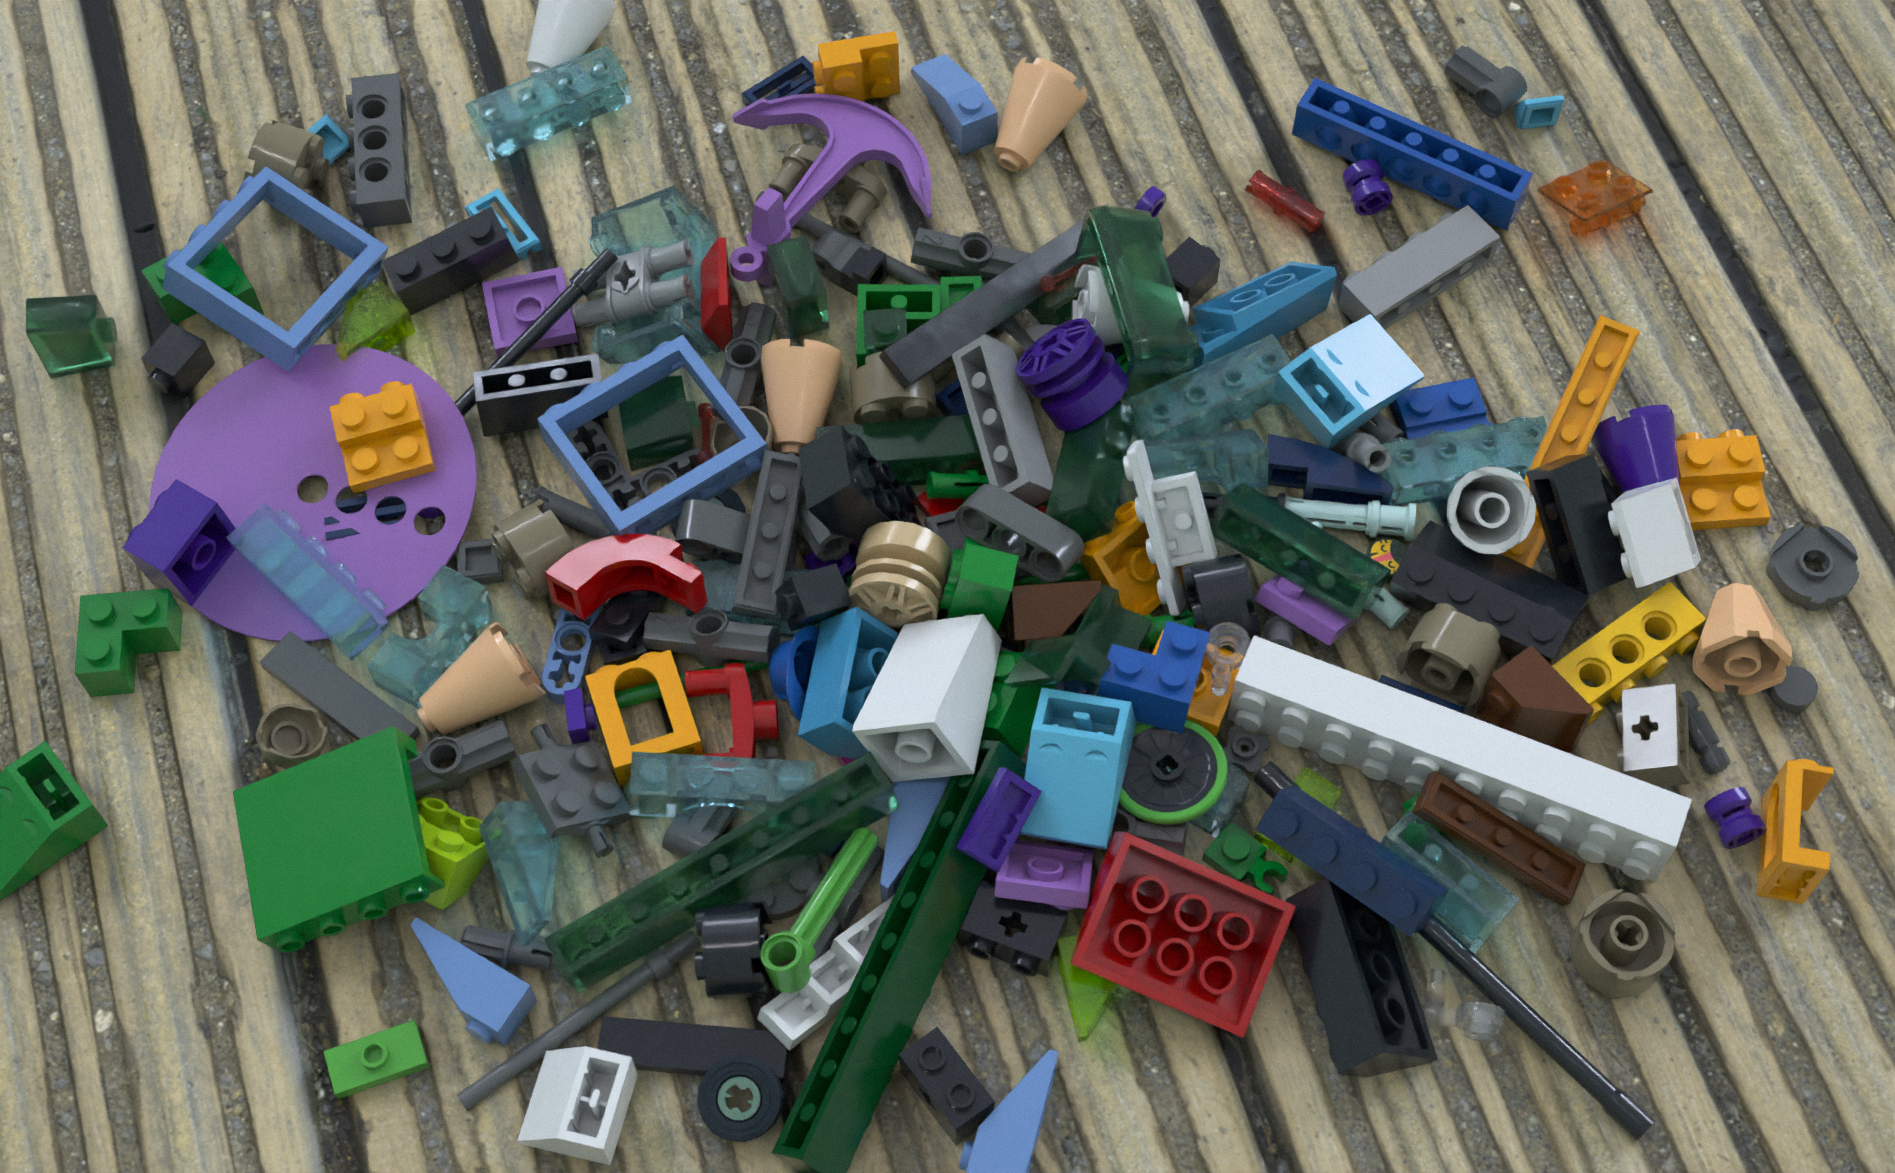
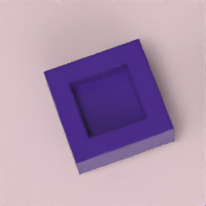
(579, 715)

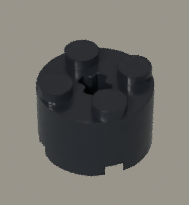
(1221, 593)
(732, 949)

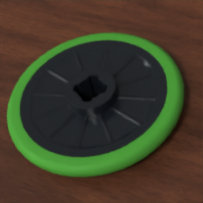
(1188, 790)

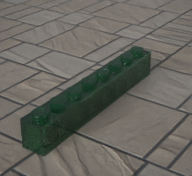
(722, 872)

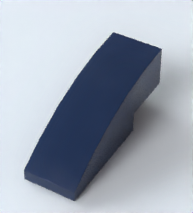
(1323, 473)

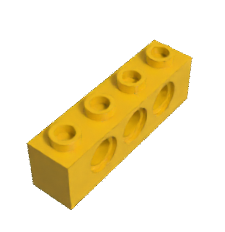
(1663, 614)

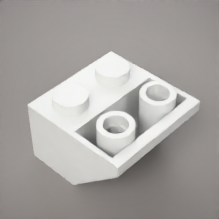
(1654, 532)
(579, 1103)

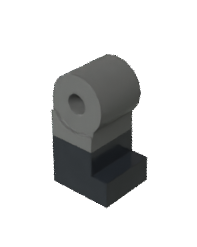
(848, 263)

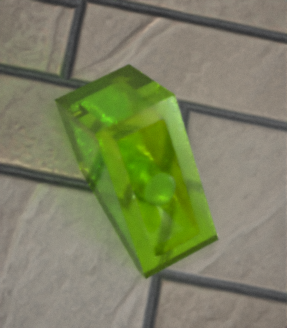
(373, 321)
(1085, 992)

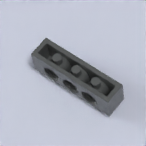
(380, 151)

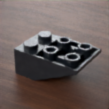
(850, 487)

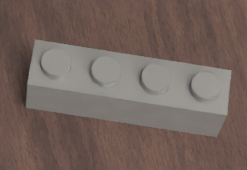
(1420, 268)
(1003, 420)

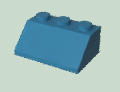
(843, 671)

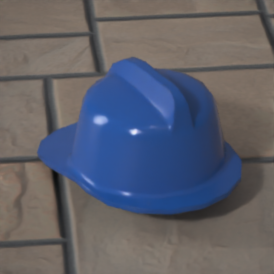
(791, 668)

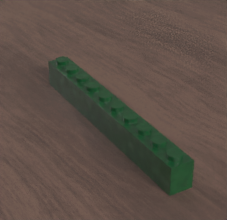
(892, 981)

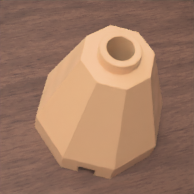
(1741, 643)

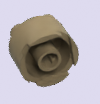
(290, 153)
(882, 398)
(532, 545)
(1450, 655)
(1616, 967)

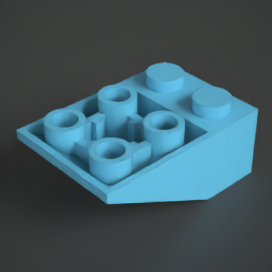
(1346, 380)
(1079, 765)

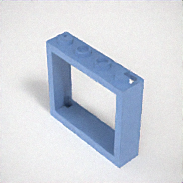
(240, 319)
(699, 484)

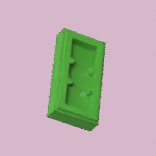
(376, 1059)

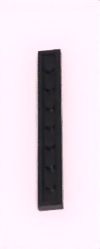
(981, 310)

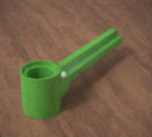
(799, 941)

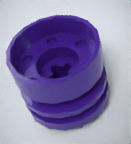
(1072, 375)

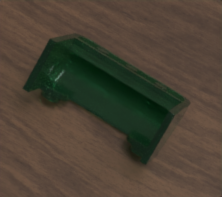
(1139, 294)

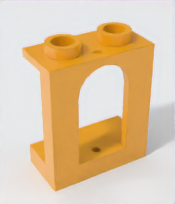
(646, 669)
(1784, 867)

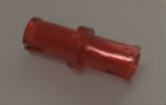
(1285, 201)

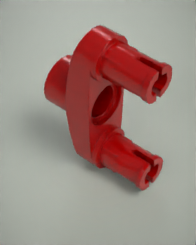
(750, 719)

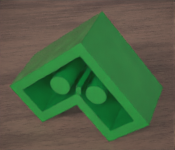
(216, 267)
(919, 301)
(979, 582)
(116, 630)

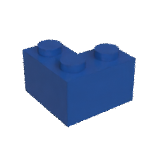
(1159, 684)

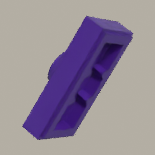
(998, 819)

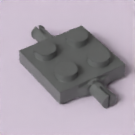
(571, 789)

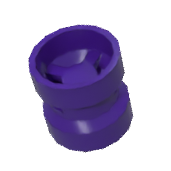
(1367, 188)
(1735, 817)

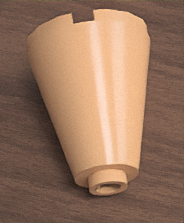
(1036, 111)
(798, 389)
(480, 684)

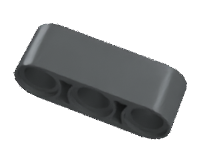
(1017, 528)
(718, 533)

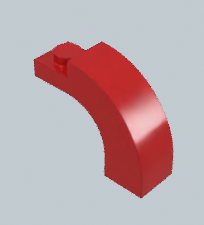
(624, 564)

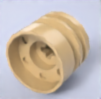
(899, 573)

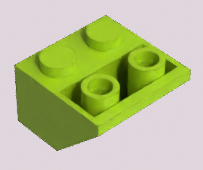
(452, 849)

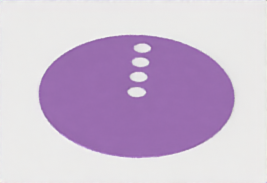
(271, 431)

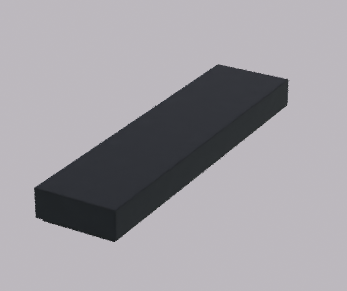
(687, 1047)

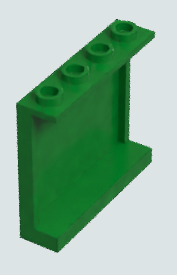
(333, 841)

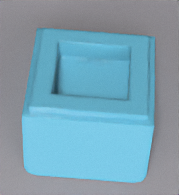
(1538, 112)
(335, 139)

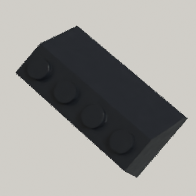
(1490, 589)
(1359, 983)

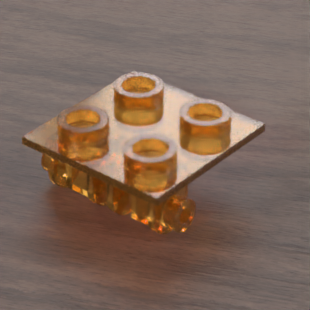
(1597, 196)

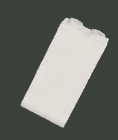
(931, 699)

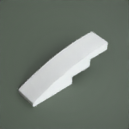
(800, 1013)

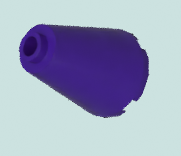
(1639, 447)

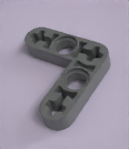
(621, 485)

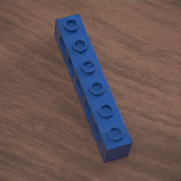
(1411, 153)

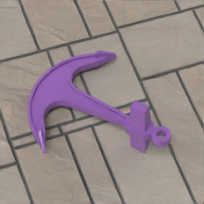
(854, 135)

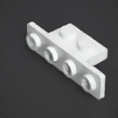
(1174, 521)

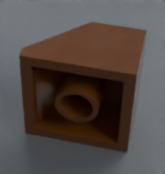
(1048, 608)
(1535, 702)

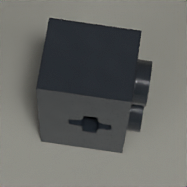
(993, 917)
(946, 1085)

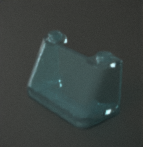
(658, 222)

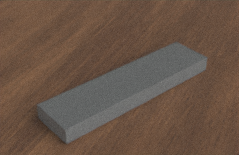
(768, 535)
(332, 690)

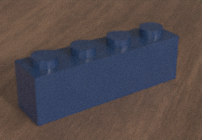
(1352, 860)

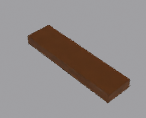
(1498, 838)

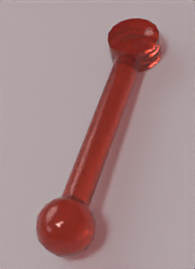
(1049, 282)
(705, 414)

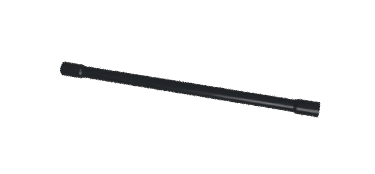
(1615, 1101)

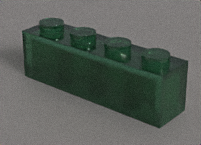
(921, 446)
(1092, 473)
(1298, 551)

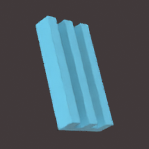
(531, 240)

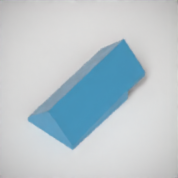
(1261, 308)

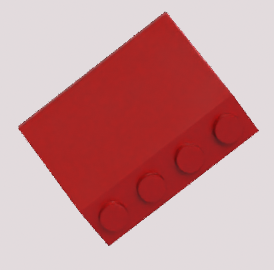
(1180, 933)

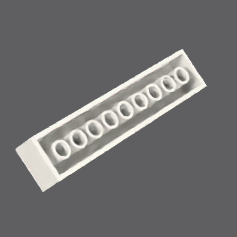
(1407, 737)

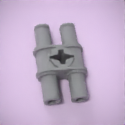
(635, 286)

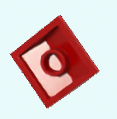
(716, 295)

